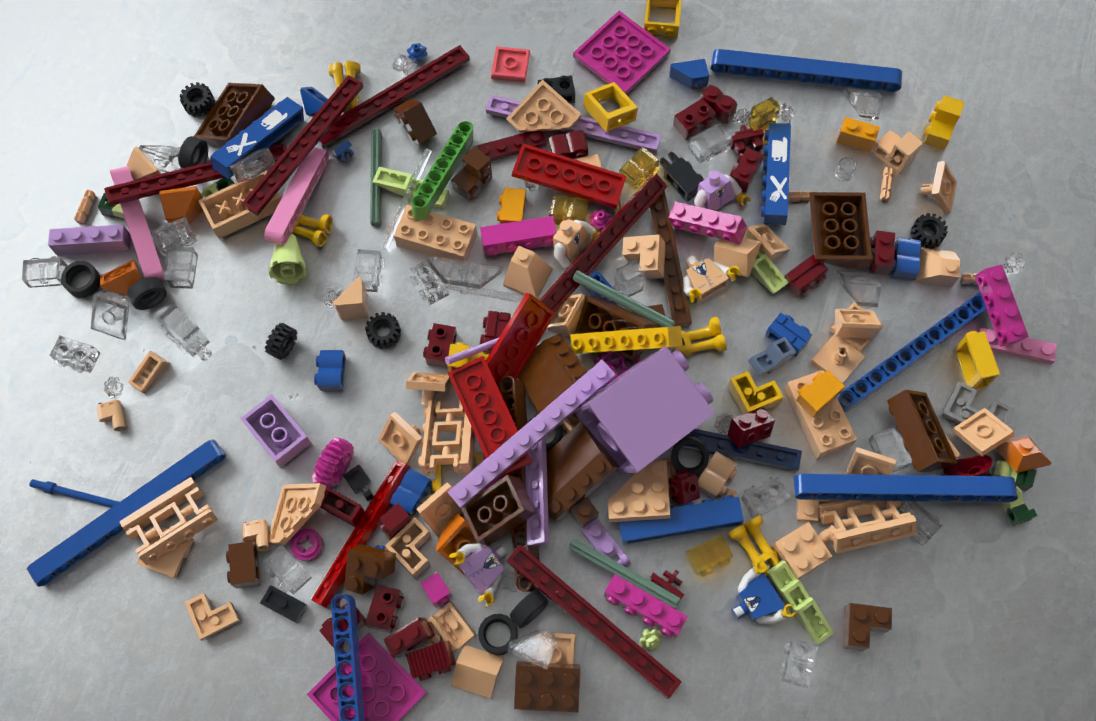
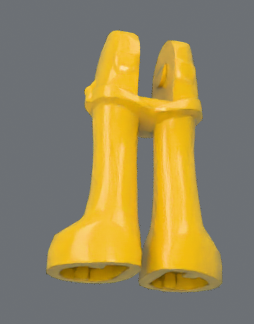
(351, 68)
(323, 227)
(713, 329)
(753, 527)

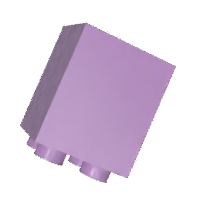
(646, 410)

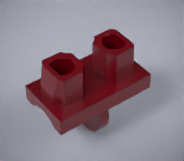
(747, 137)
(672, 579)

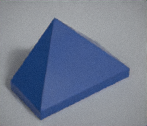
(312, 99)

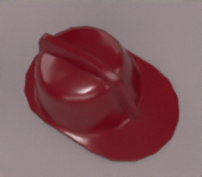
(971, 466)

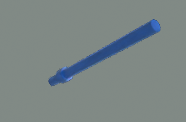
(51, 488)

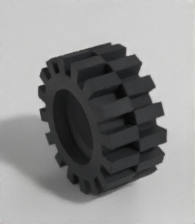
(192, 92)
(934, 223)
(389, 339)
(281, 341)

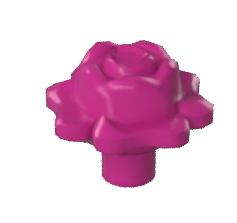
(599, 219)

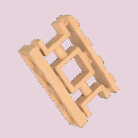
(431, 430)
(161, 509)
(869, 532)

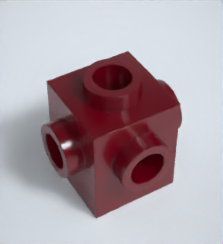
(684, 487)

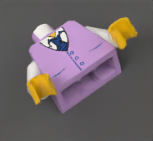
(718, 191)
(481, 568)

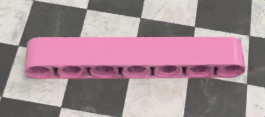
(296, 196)
(138, 229)

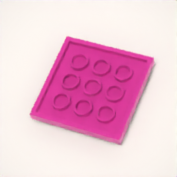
(621, 52)
(386, 686)

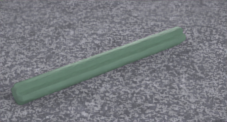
(375, 190)
(622, 299)
(623, 572)

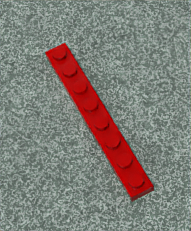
(361, 533)

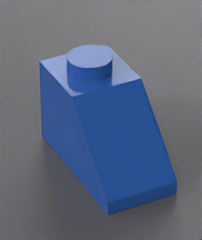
(690, 73)

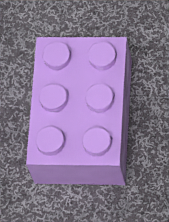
(276, 430)

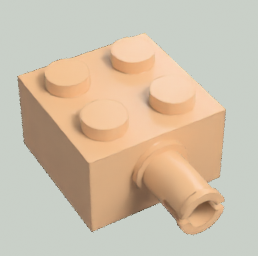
(804, 549)

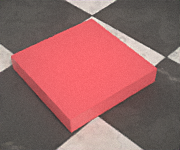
(510, 64)

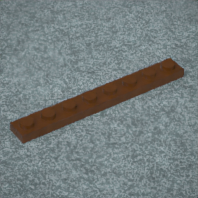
(673, 276)

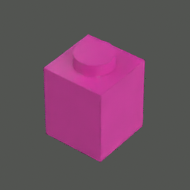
(436, 590)

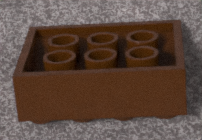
(234, 112)
(840, 229)
(550, 371)
(575, 470)

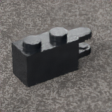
(681, 176)

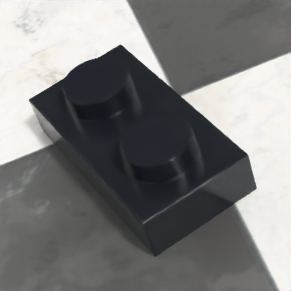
(283, 604)

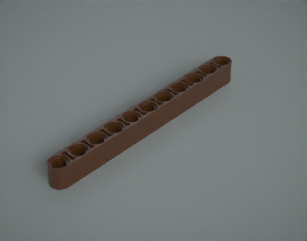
(518, 412)

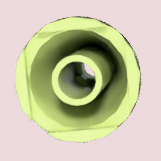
(287, 262)

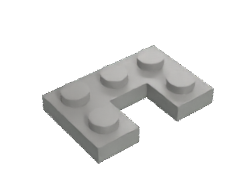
(959, 408)

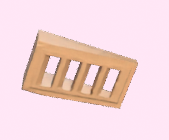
(157, 370)

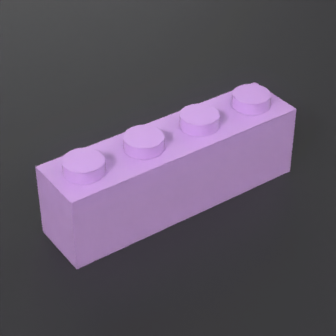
(89, 239)

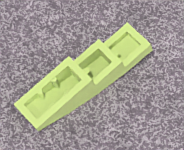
(399, 181)
(768, 273)
(795, 593)

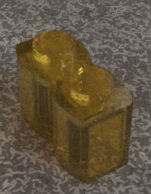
(763, 114)
(639, 168)
(567, 208)
(709, 555)

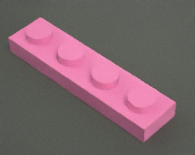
(1027, 348)

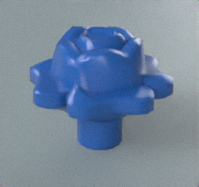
(417, 52)

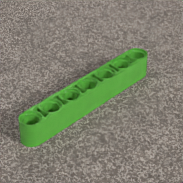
(442, 170)

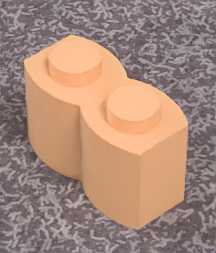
(716, 475)

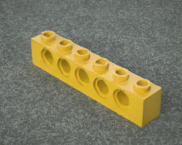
(627, 339)

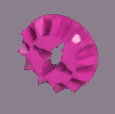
(301, 537)

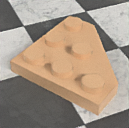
(543, 111)
(642, 496)
(293, 509)

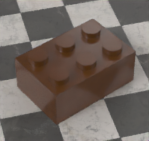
(498, 510)
(547, 688)

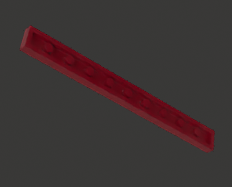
(395, 94)
(302, 145)
(170, 180)
(604, 241)
(594, 621)

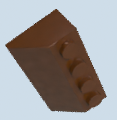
(603, 315)
(921, 431)

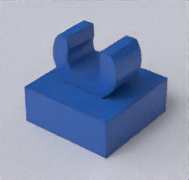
(342, 149)

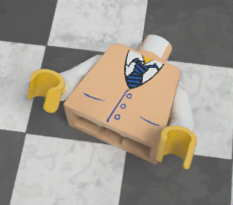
(571, 240)
(706, 278)

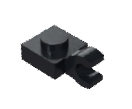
(358, 480)

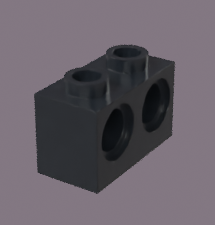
(562, 82)

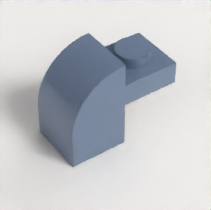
(773, 357)

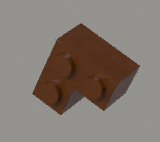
(415, 118)
(473, 175)
(365, 565)
(862, 619)

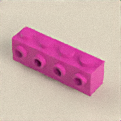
(708, 222)
(524, 233)
(1001, 305)
(645, 606)

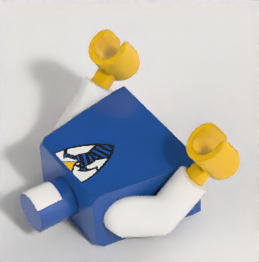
(760, 599)

